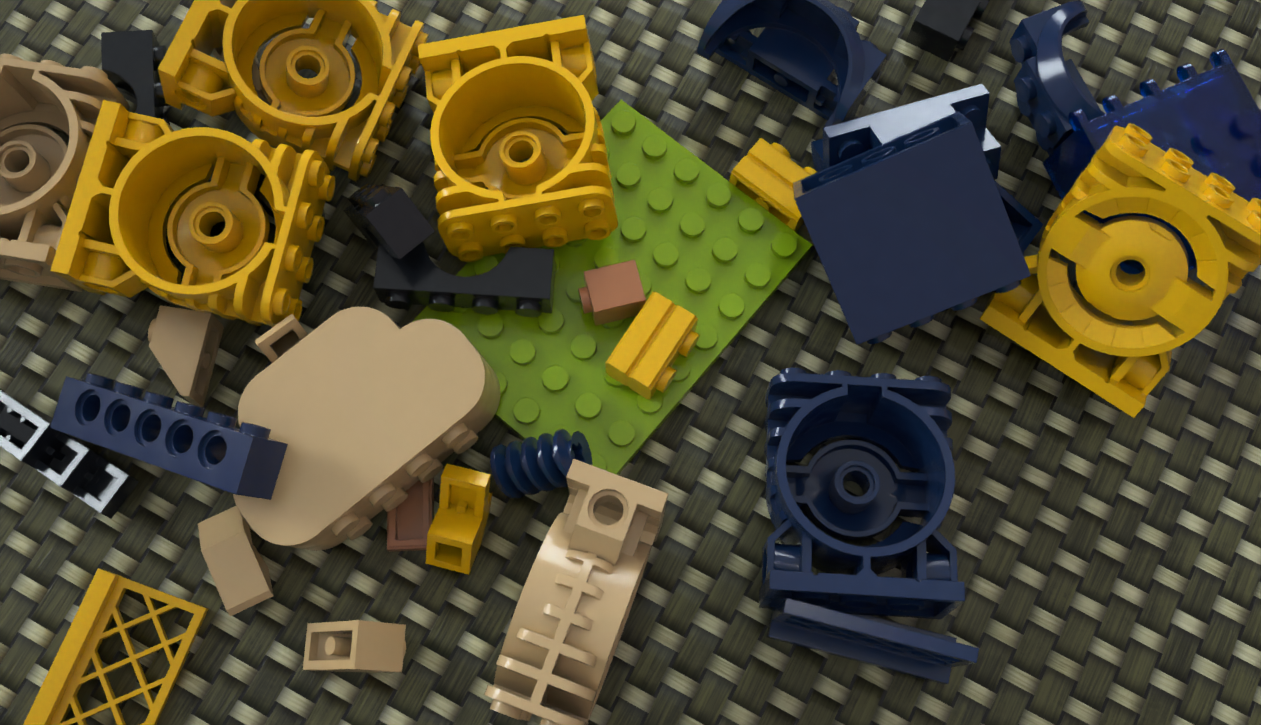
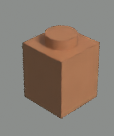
(612, 292)

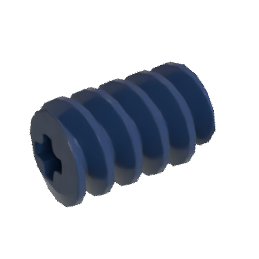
(537, 463)

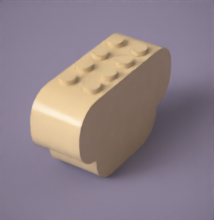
(362, 421)

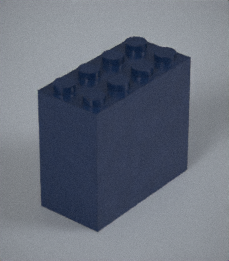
(911, 229)

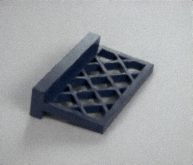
(870, 640)

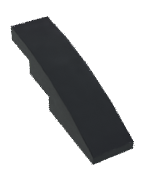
(62, 458)

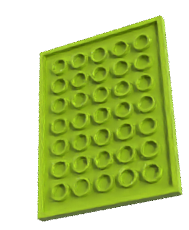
(691, 243)

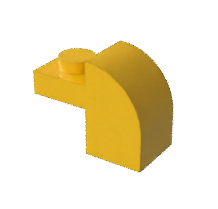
(460, 519)

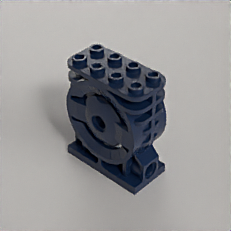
(908, 424)

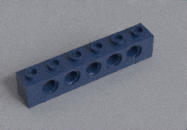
(169, 436)

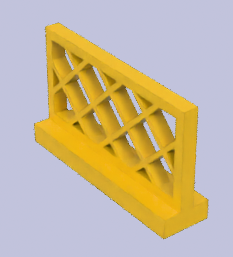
(82, 645)

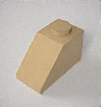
(186, 349)
(355, 646)

